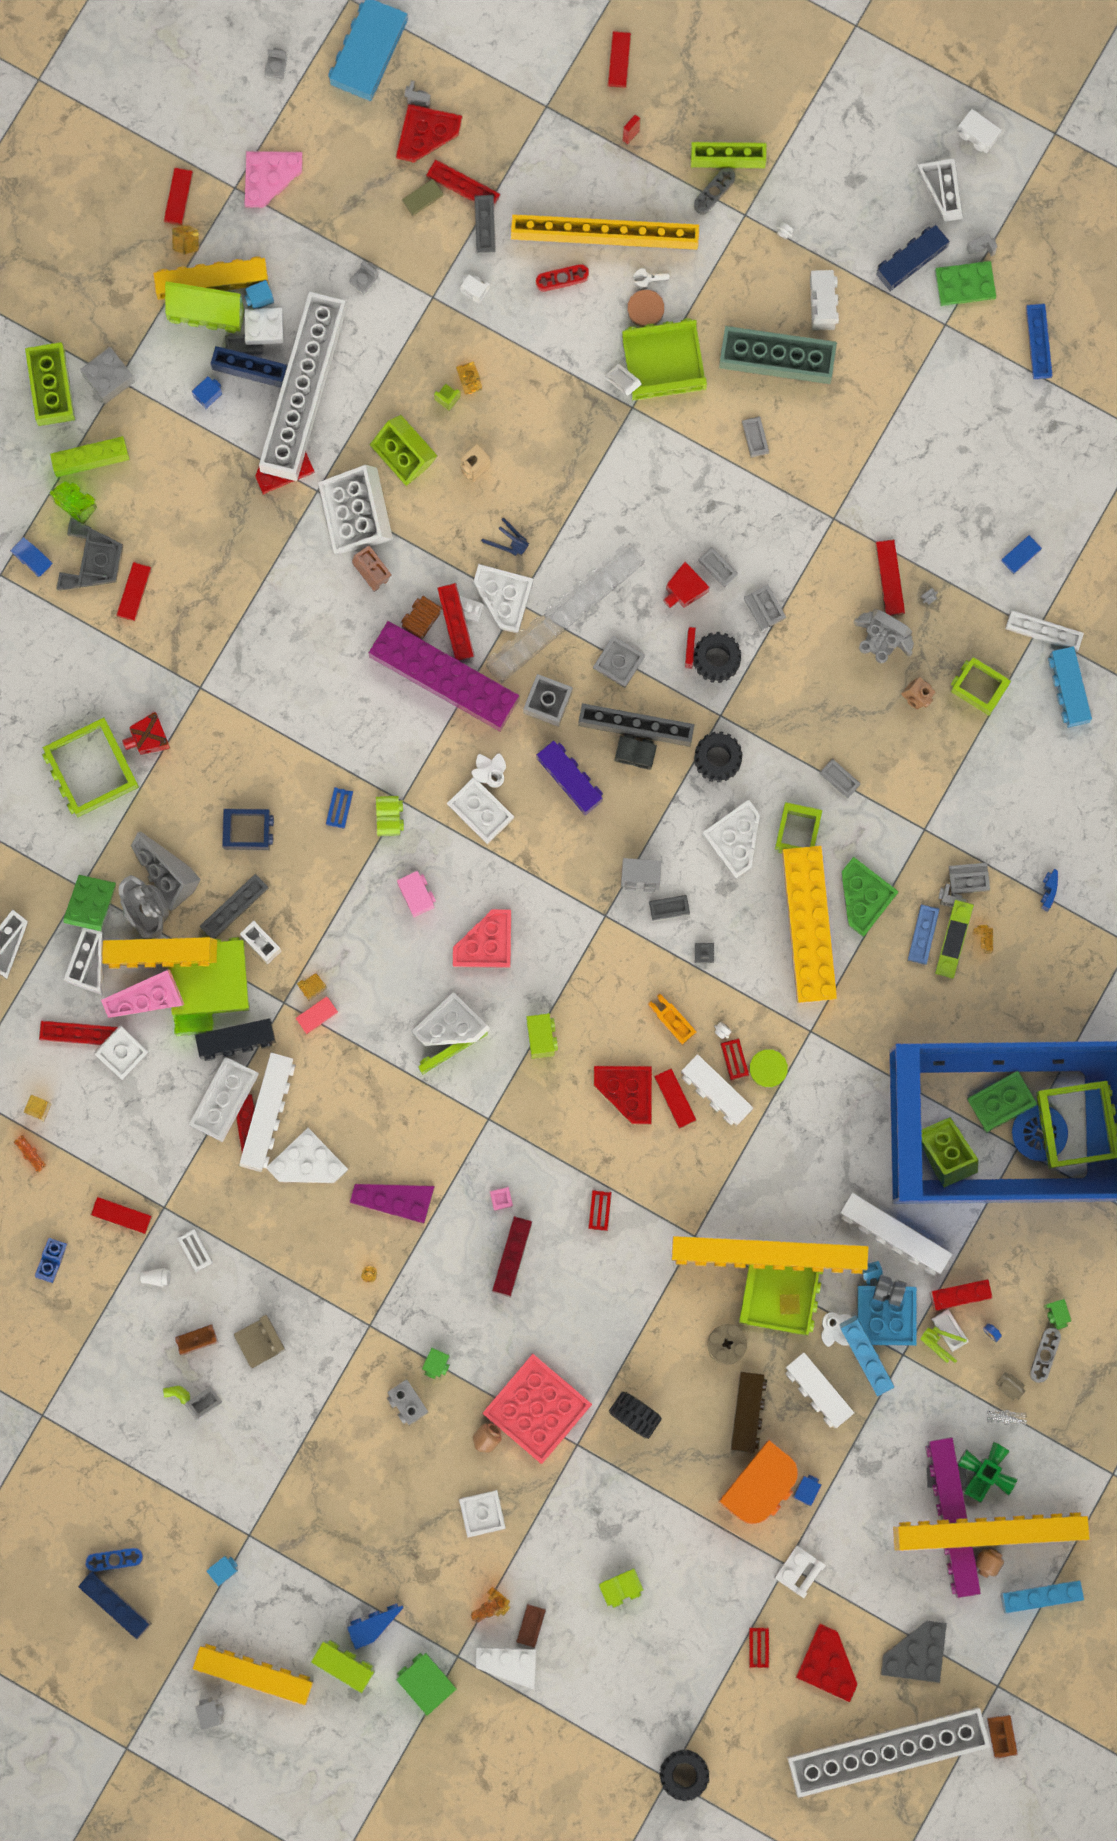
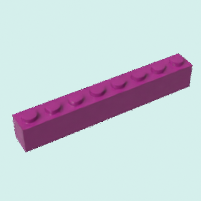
(952, 1507)

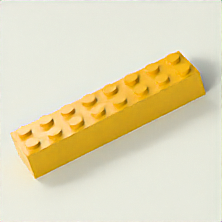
(809, 924)

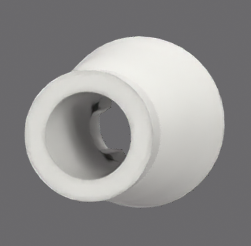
(157, 1277)

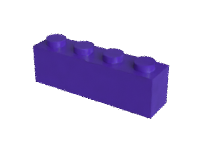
(569, 778)

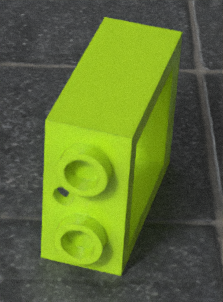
(974, 701)
(802, 811)

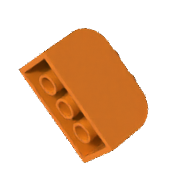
(761, 1485)

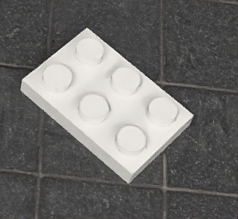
(480, 810)

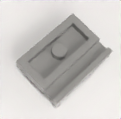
(764, 607)
(969, 878)

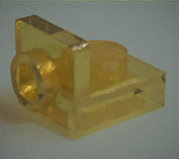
(469, 378)
(987, 941)
(493, 1594)

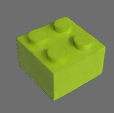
(540, 1035)

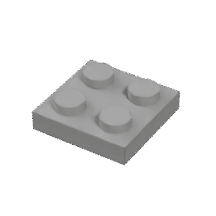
(619, 661)

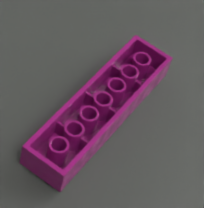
(444, 676)

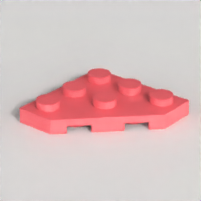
(486, 943)

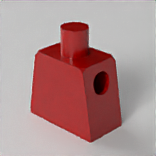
(685, 587)

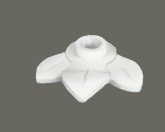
(488, 768)
(833, 1333)

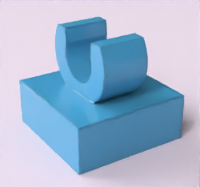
(874, 1271)

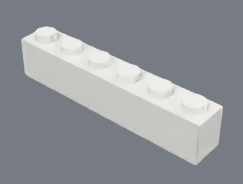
(266, 1112)
(896, 1234)

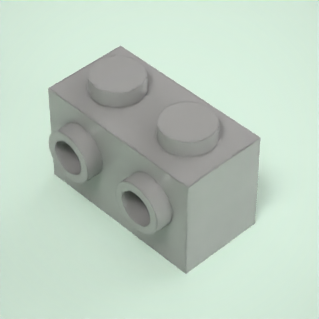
(407, 1402)
(209, 1713)

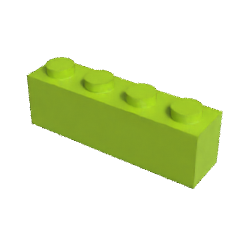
(728, 155)
(89, 456)

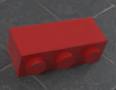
(961, 1295)

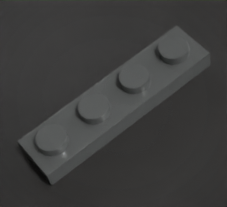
(234, 907)

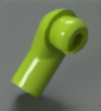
(177, 1391)

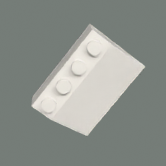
(355, 509)

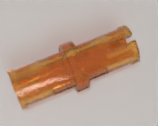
(30, 1153)
(488, 1609)

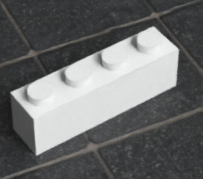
(717, 1090)
(819, 1390)

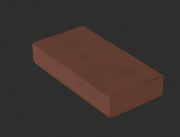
(531, 1625)

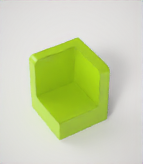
(447, 396)

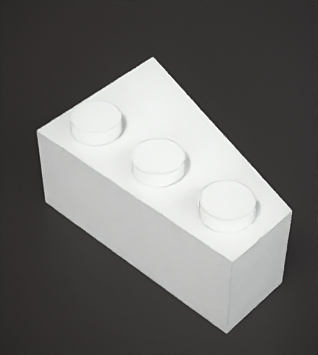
(943, 186)
(823, 300)
(11, 934)
(86, 963)
(509, 1663)

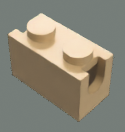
(474, 463)

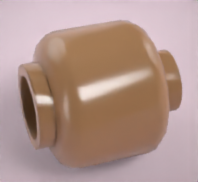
(487, 1438)
(989, 1562)

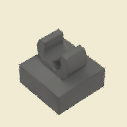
(704, 952)

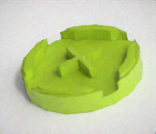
(768, 1068)

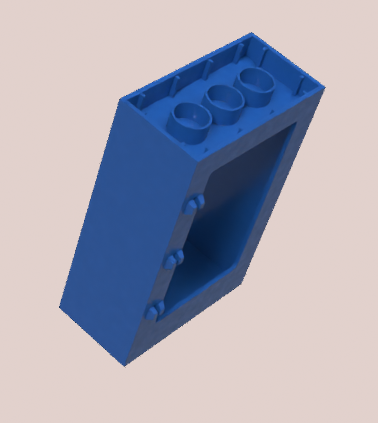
(1094, 1059)

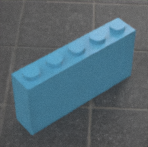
(368, 49)

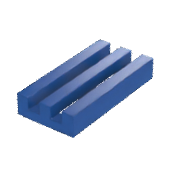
(343, 792)

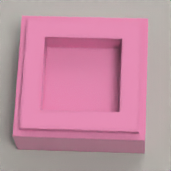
(501, 1198)

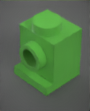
(1058, 1314)

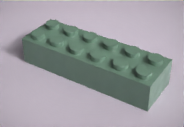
(777, 355)

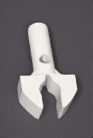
(649, 278)

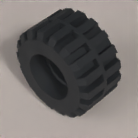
(712, 672)
(722, 741)
(635, 1415)
(670, 1764)

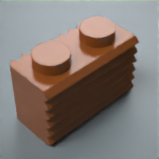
(422, 617)

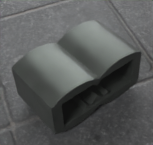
(635, 752)

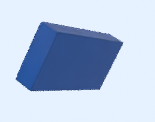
(1021, 554)

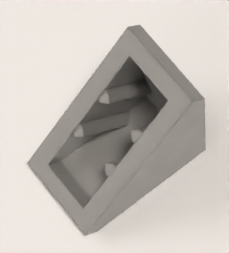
(203, 1403)

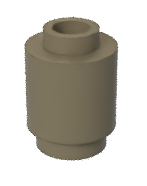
(1011, 1386)

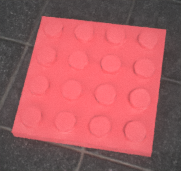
(537, 1409)

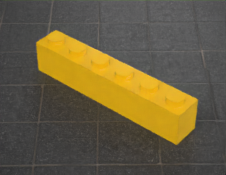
(219, 276)
(159, 951)
(253, 1675)

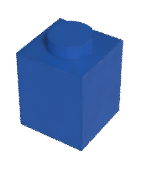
(207, 392)
(807, 1490)

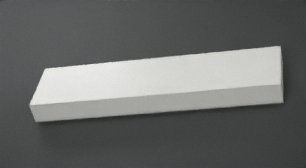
(1044, 630)

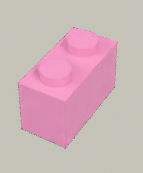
(415, 893)

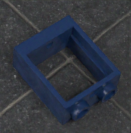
(227, 843)

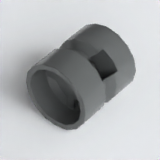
(889, 1290)

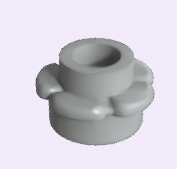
(929, 596)

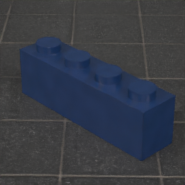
(912, 258)
(248, 366)
(114, 1605)

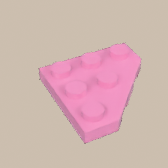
(269, 175)

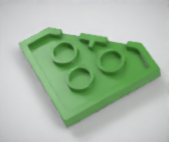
(864, 896)

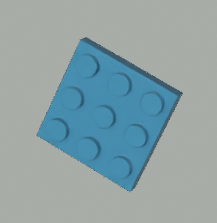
(886, 1322)

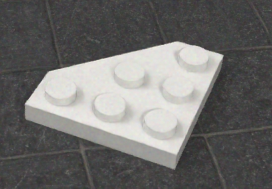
(504, 595)
(735, 838)
(450, 1024)
(307, 1162)

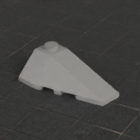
(167, 872)

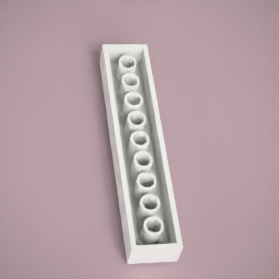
(302, 386)
(888, 1752)

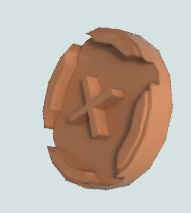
(645, 308)

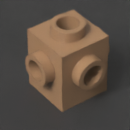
(918, 693)

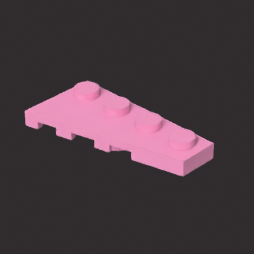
(148, 995)

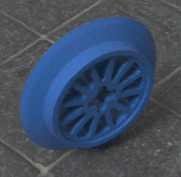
(1018, 1136)

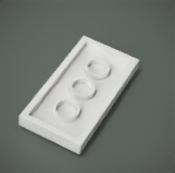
(223, 1099)

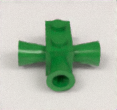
(986, 1473)

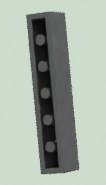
(636, 725)

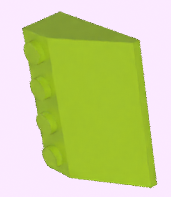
(203, 307)

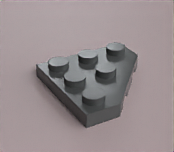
(918, 1654)

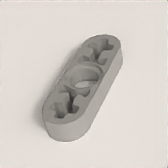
(1055, 1343)

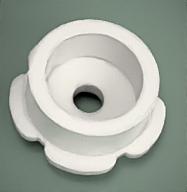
(784, 230)
(722, 1030)

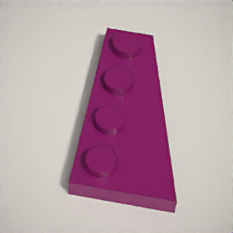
(398, 1200)

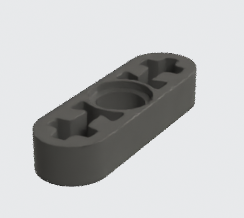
(702, 197)

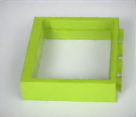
(64, 789)
(1047, 1129)

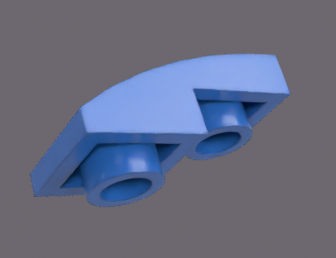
(31, 556)
(1051, 881)
(51, 1260)

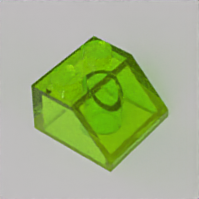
(73, 501)

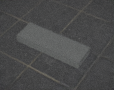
(485, 224)

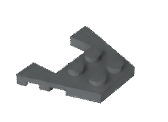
(99, 560)

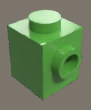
(436, 1364)

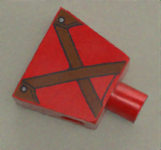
(147, 736)

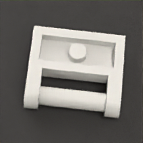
(794, 1568)

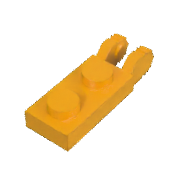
(673, 1020)

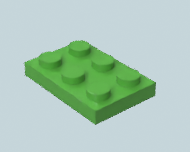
(965, 283)
(89, 902)
(1002, 1101)

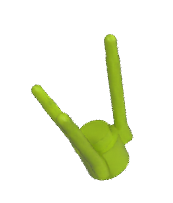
(931, 1339)

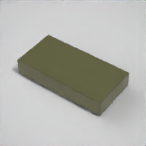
(422, 197)

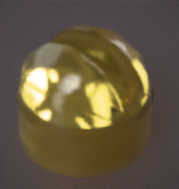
(369, 1269)

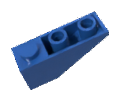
(368, 1631)

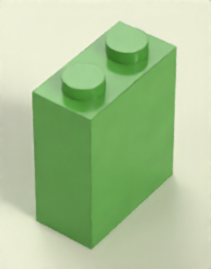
(425, 1683)

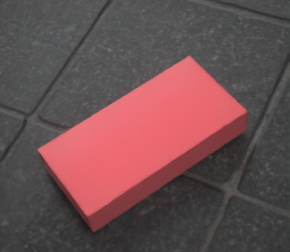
(316, 1015)

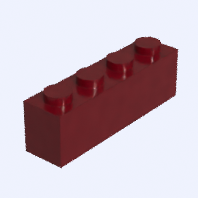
(512, 1256)

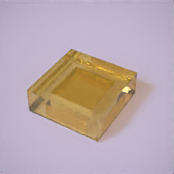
(790, 1304)

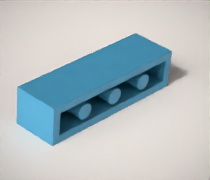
(1070, 687)
(866, 1355)
(1042, 1596)

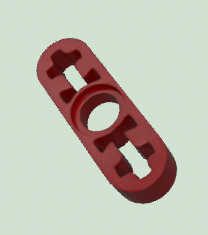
(576, 279)

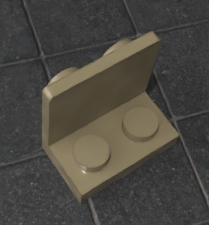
(259, 1342)

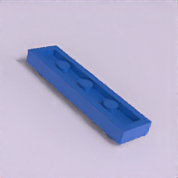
(1039, 341)

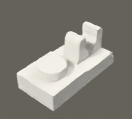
(471, 609)

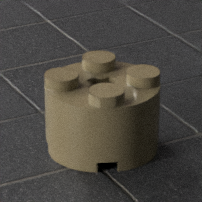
(722, 1354)

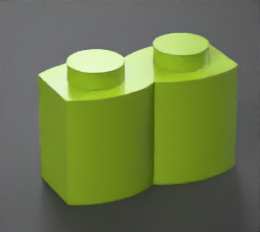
(388, 816)
(621, 1587)

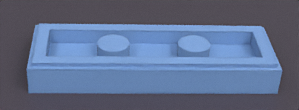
(923, 934)

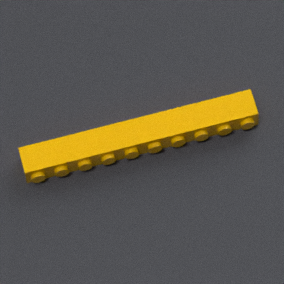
(605, 232)
(769, 1254)
(990, 1532)

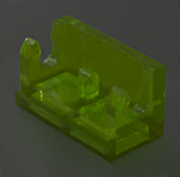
(193, 1024)

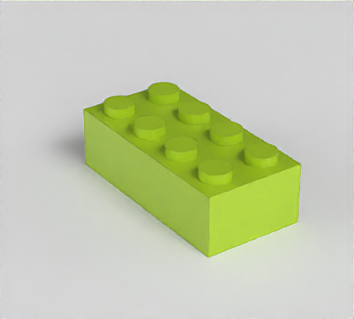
(50, 384)

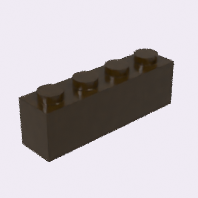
(747, 1412)

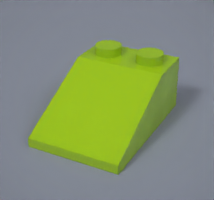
(948, 1152)

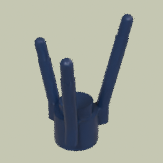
(519, 542)

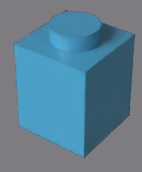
(259, 295)
(222, 1570)

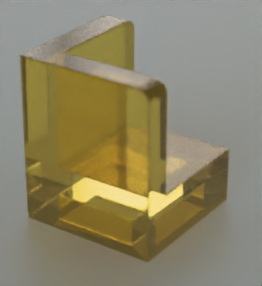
(185, 239)
(312, 986)
(37, 1108)

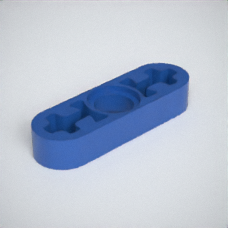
(100, 1567)

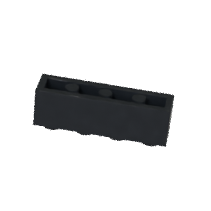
(234, 1039)

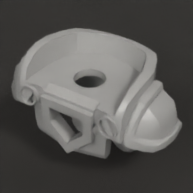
(884, 635)
(154, 906)

